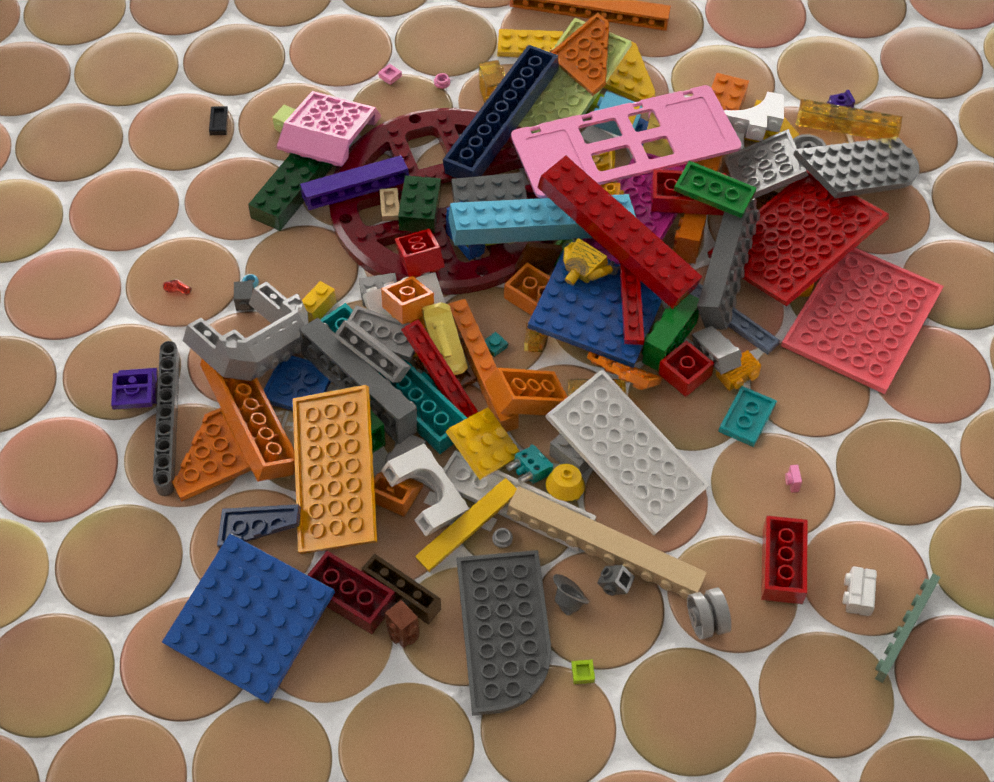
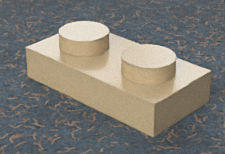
(389, 204)

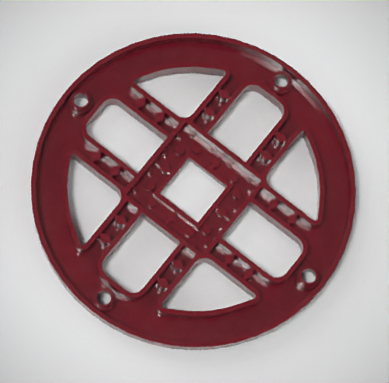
(368, 243)

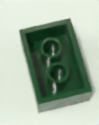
(419, 203)

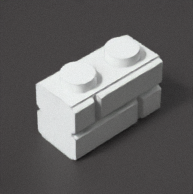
(860, 591)

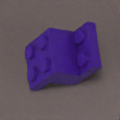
(134, 388)

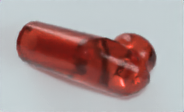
(175, 286)

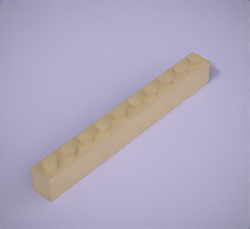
(605, 543)

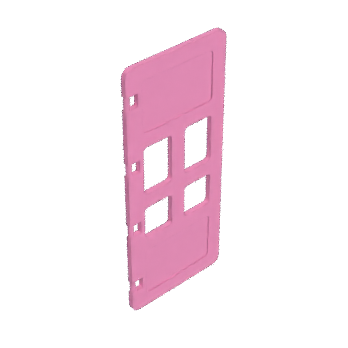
(692, 125)

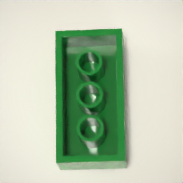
(670, 331)

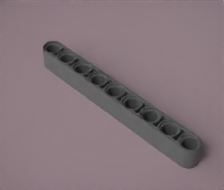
(167, 390)

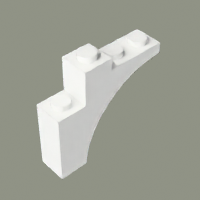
(756, 120)

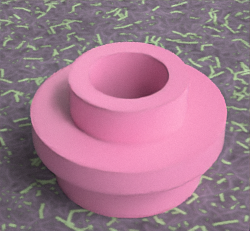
(442, 81)

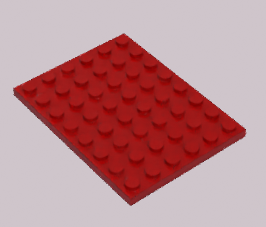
(804, 236)

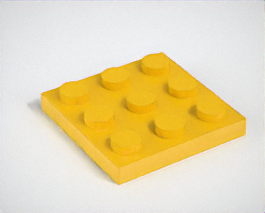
(483, 443)

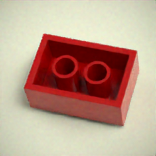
(419, 253)

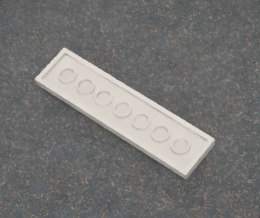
(473, 489)

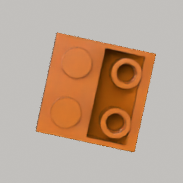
(396, 498)

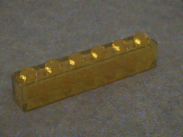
(848, 120)

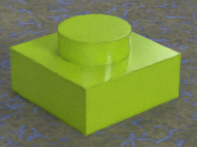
(583, 671)

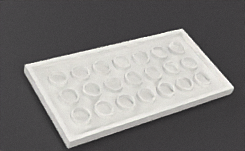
(627, 451)

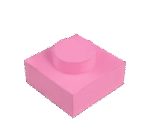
(390, 74)
(793, 478)

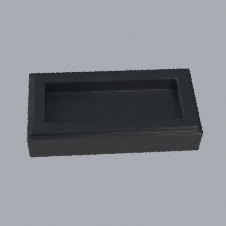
(218, 120)

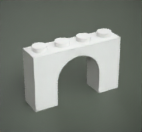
(373, 297)
(421, 464)

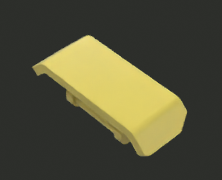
(444, 334)

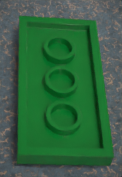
(715, 189)

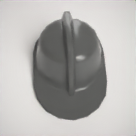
(568, 595)

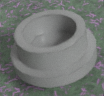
(502, 538)

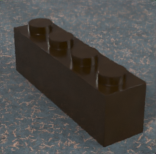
(415, 596)

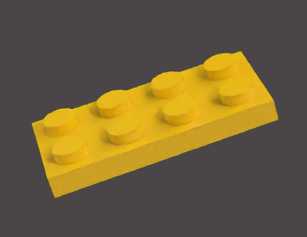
(513, 42)

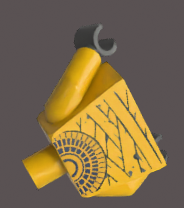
(586, 262)

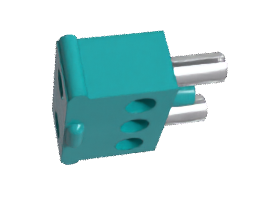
(531, 464)

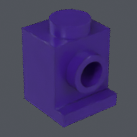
(842, 99)

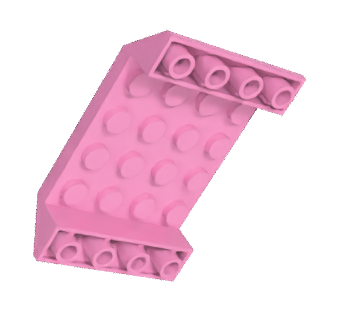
(325, 128)

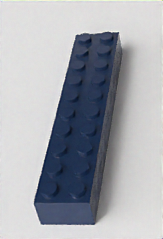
(501, 113)

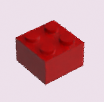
(686, 368)

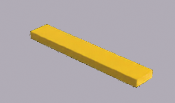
(466, 525)

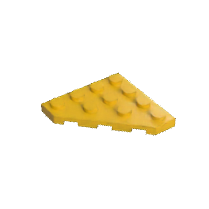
(631, 77)

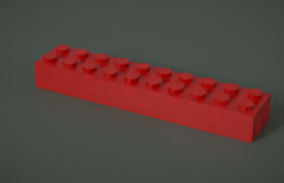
(619, 231)

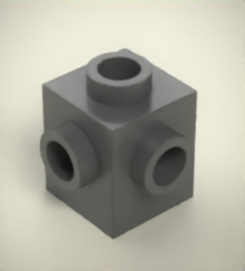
(615, 580)

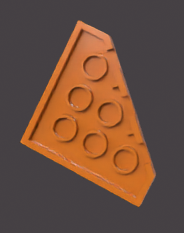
(586, 54)
(640, 378)
(211, 459)

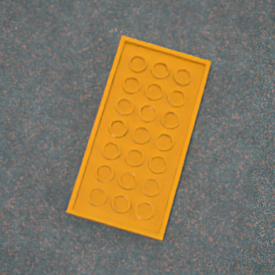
(334, 470)

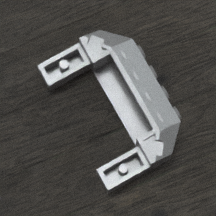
(264, 350)

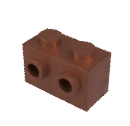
(402, 624)

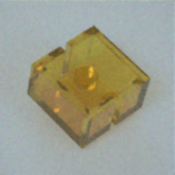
(489, 77)

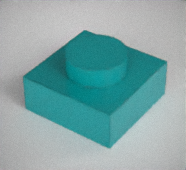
(496, 344)

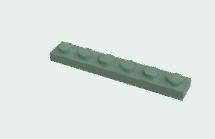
(902, 634)

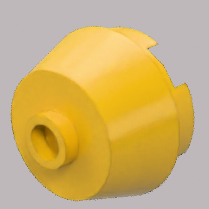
(565, 483)

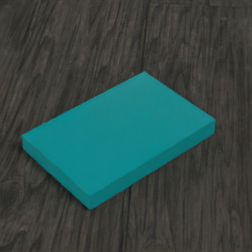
(747, 416)

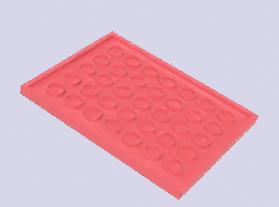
(863, 318)

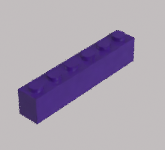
(354, 182)

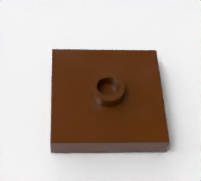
(539, 255)

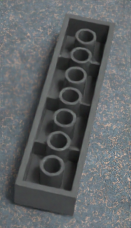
(727, 267)
(349, 370)

